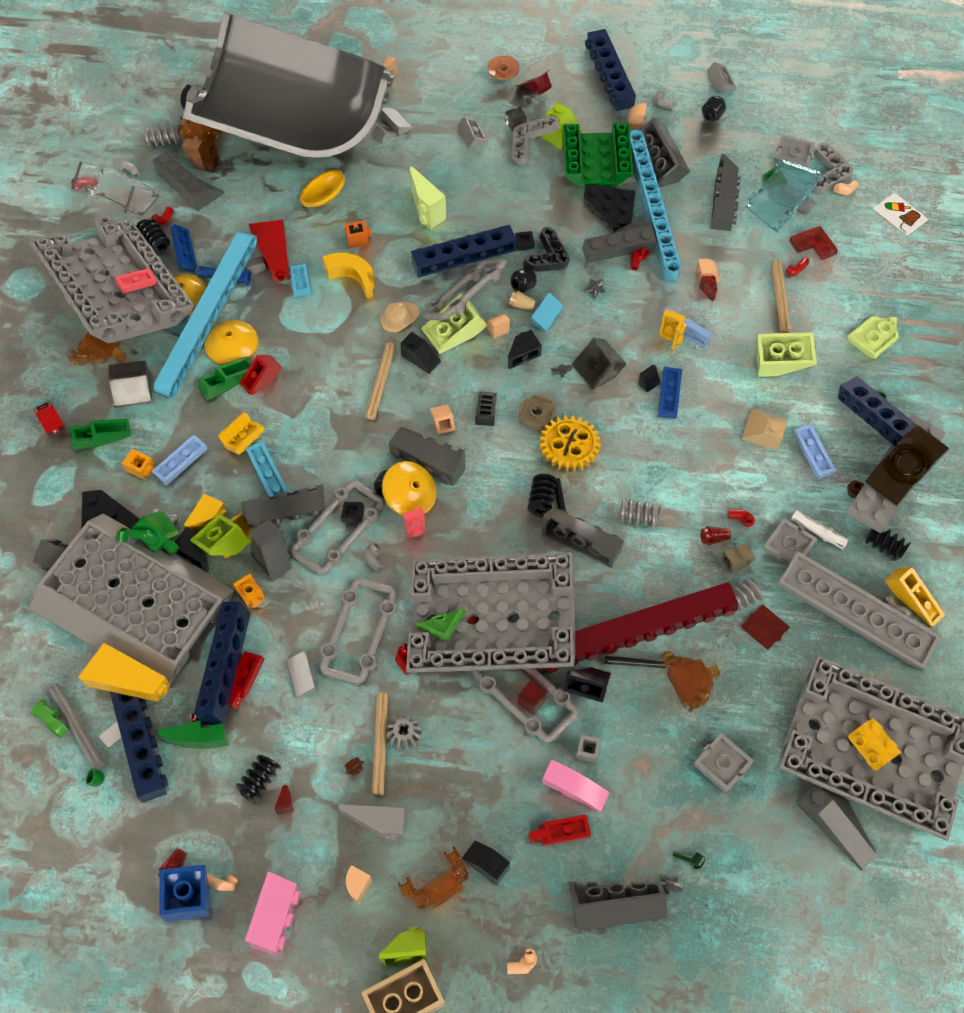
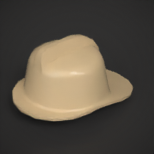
(399, 316)

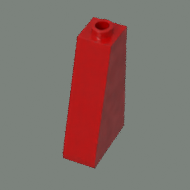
(272, 247)

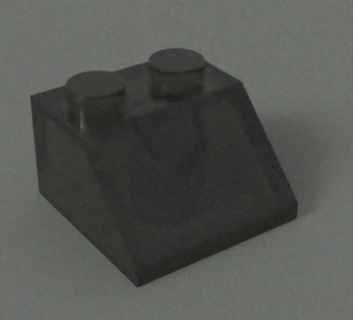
(598, 363)
(130, 383)

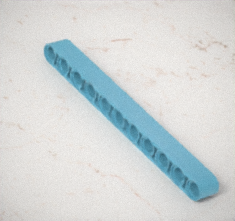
(654, 207)
(205, 314)

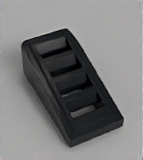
(487, 420)

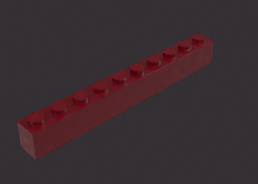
(653, 622)

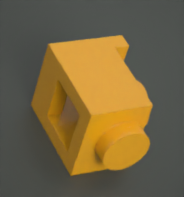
(138, 464)
(249, 591)

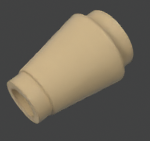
(521, 301)

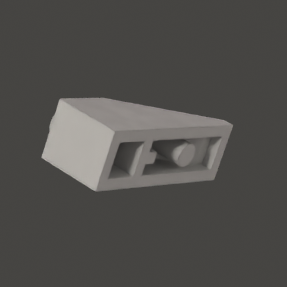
(382, 821)

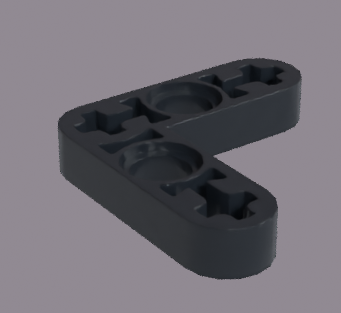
(557, 258)

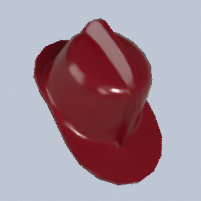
(538, 85)

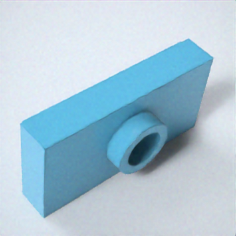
(300, 280)

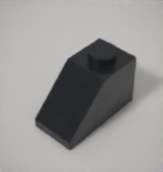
(524, 348)
(419, 353)
(190, 551)
(587, 683)
(487, 862)

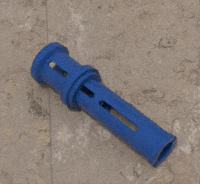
(245, 277)

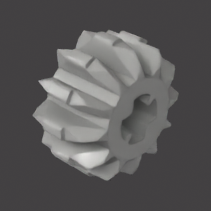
(404, 740)

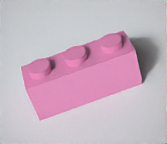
(273, 914)

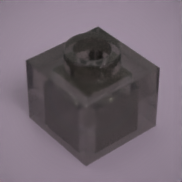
(515, 117)

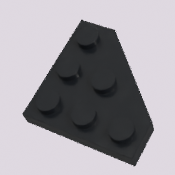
(611, 205)
(98, 502)

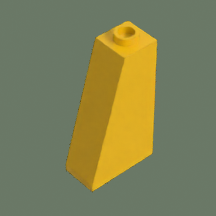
(121, 674)

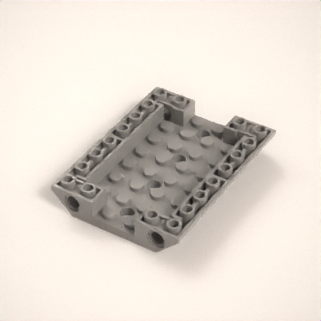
(96, 297)
(493, 591)
(100, 614)
(923, 731)

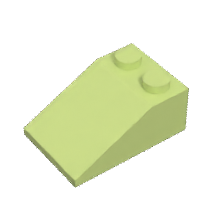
(428, 200)
(455, 329)
(784, 353)

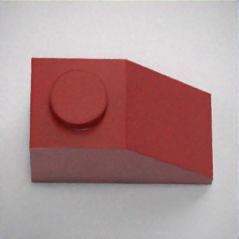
(260, 373)
(48, 417)

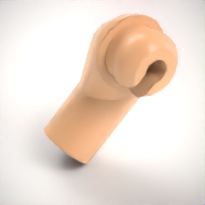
(845, 189)
(221, 885)
(524, 965)

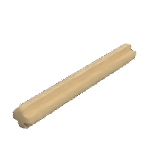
(780, 295)
(380, 381)
(380, 744)

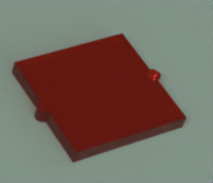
(765, 627)

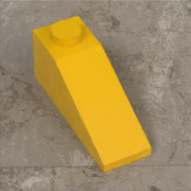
(914, 594)

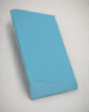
(546, 313)

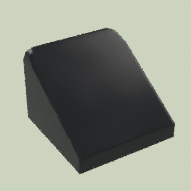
(649, 378)

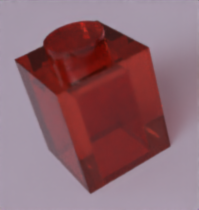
(532, 697)

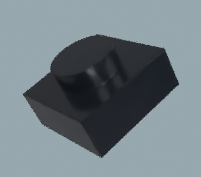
(525, 240)
(352, 512)

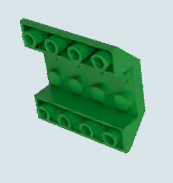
(597, 157)

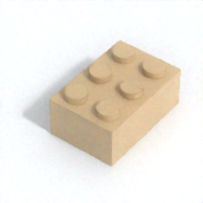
(405, 992)

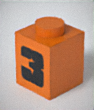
(357, 234)

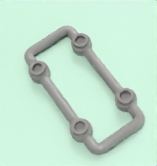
(473, 275)
(334, 557)
(367, 661)
(532, 724)

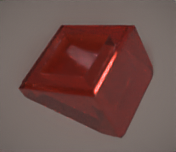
(709, 286)
(284, 801)

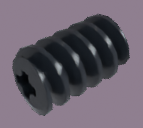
(154, 235)
(541, 494)
(887, 543)
(257, 777)

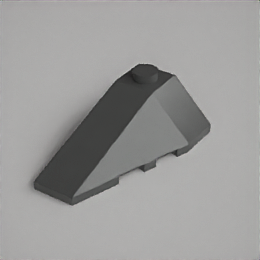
(838, 821)

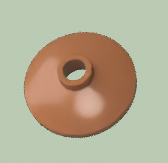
(503, 67)

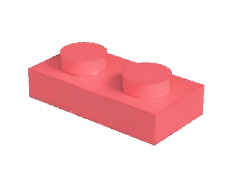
(135, 280)
(414, 523)

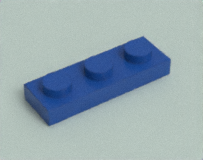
(183, 248)
(670, 392)

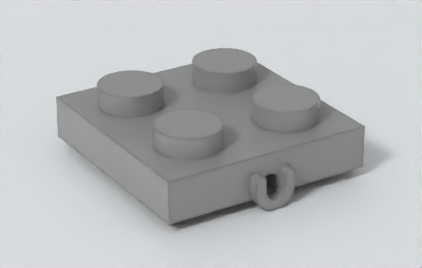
(795, 150)
(788, 540)
(723, 763)

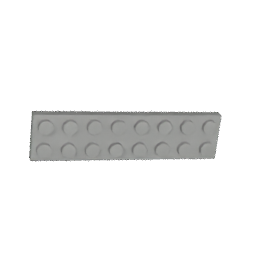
(870, 505)
(859, 611)

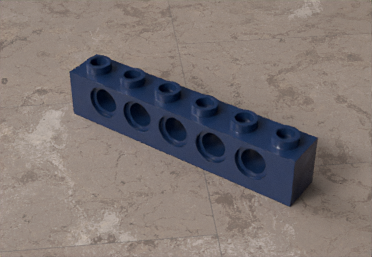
(610, 70)
(463, 250)
(875, 410)
(222, 663)
(145, 788)

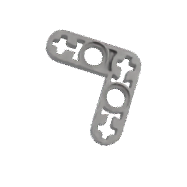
(526, 130)
(825, 153)

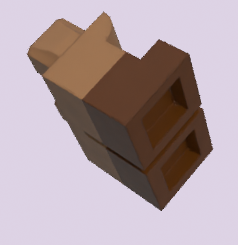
(202, 153)

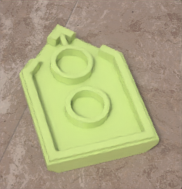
(875, 335)

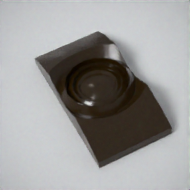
(906, 464)

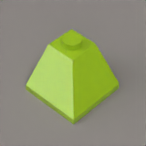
(564, 116)
(221, 537)
(406, 948)

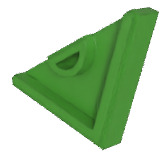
(442, 625)

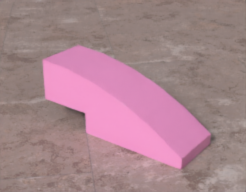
(575, 786)

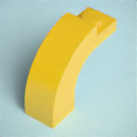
(352, 266)

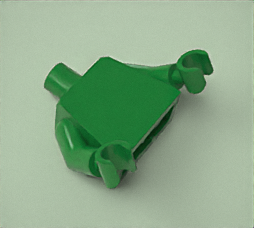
(154, 530)

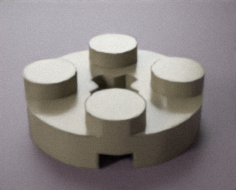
(533, 421)

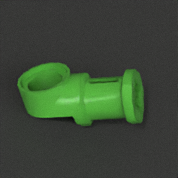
(50, 718)

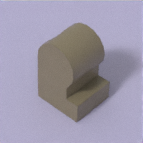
(738, 558)

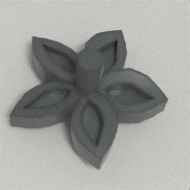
(225, 167)
(595, 287)
(562, 369)
(670, 884)

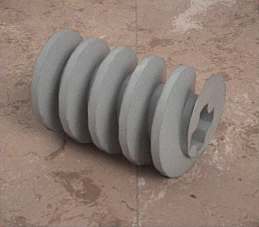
(162, 136)
(639, 513)
(746, 592)

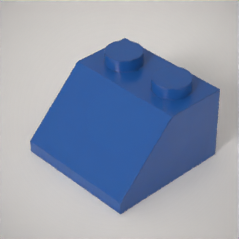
(184, 893)

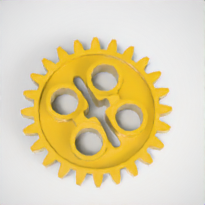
(587, 448)

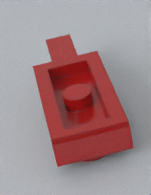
(245, 676)
(561, 831)

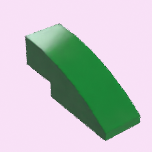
(224, 378)
(98, 433)
(195, 736)

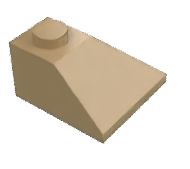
(764, 429)

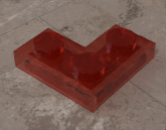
(816, 239)

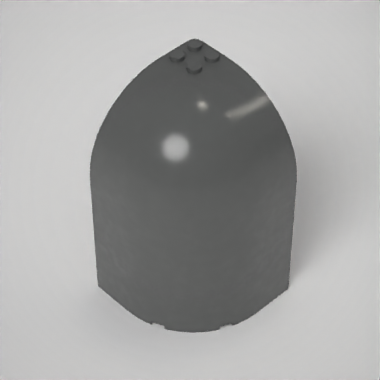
(289, 90)

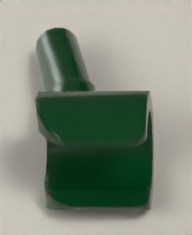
(696, 862)

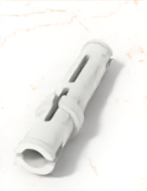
(820, 530)

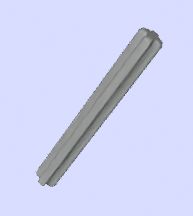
(76, 727)

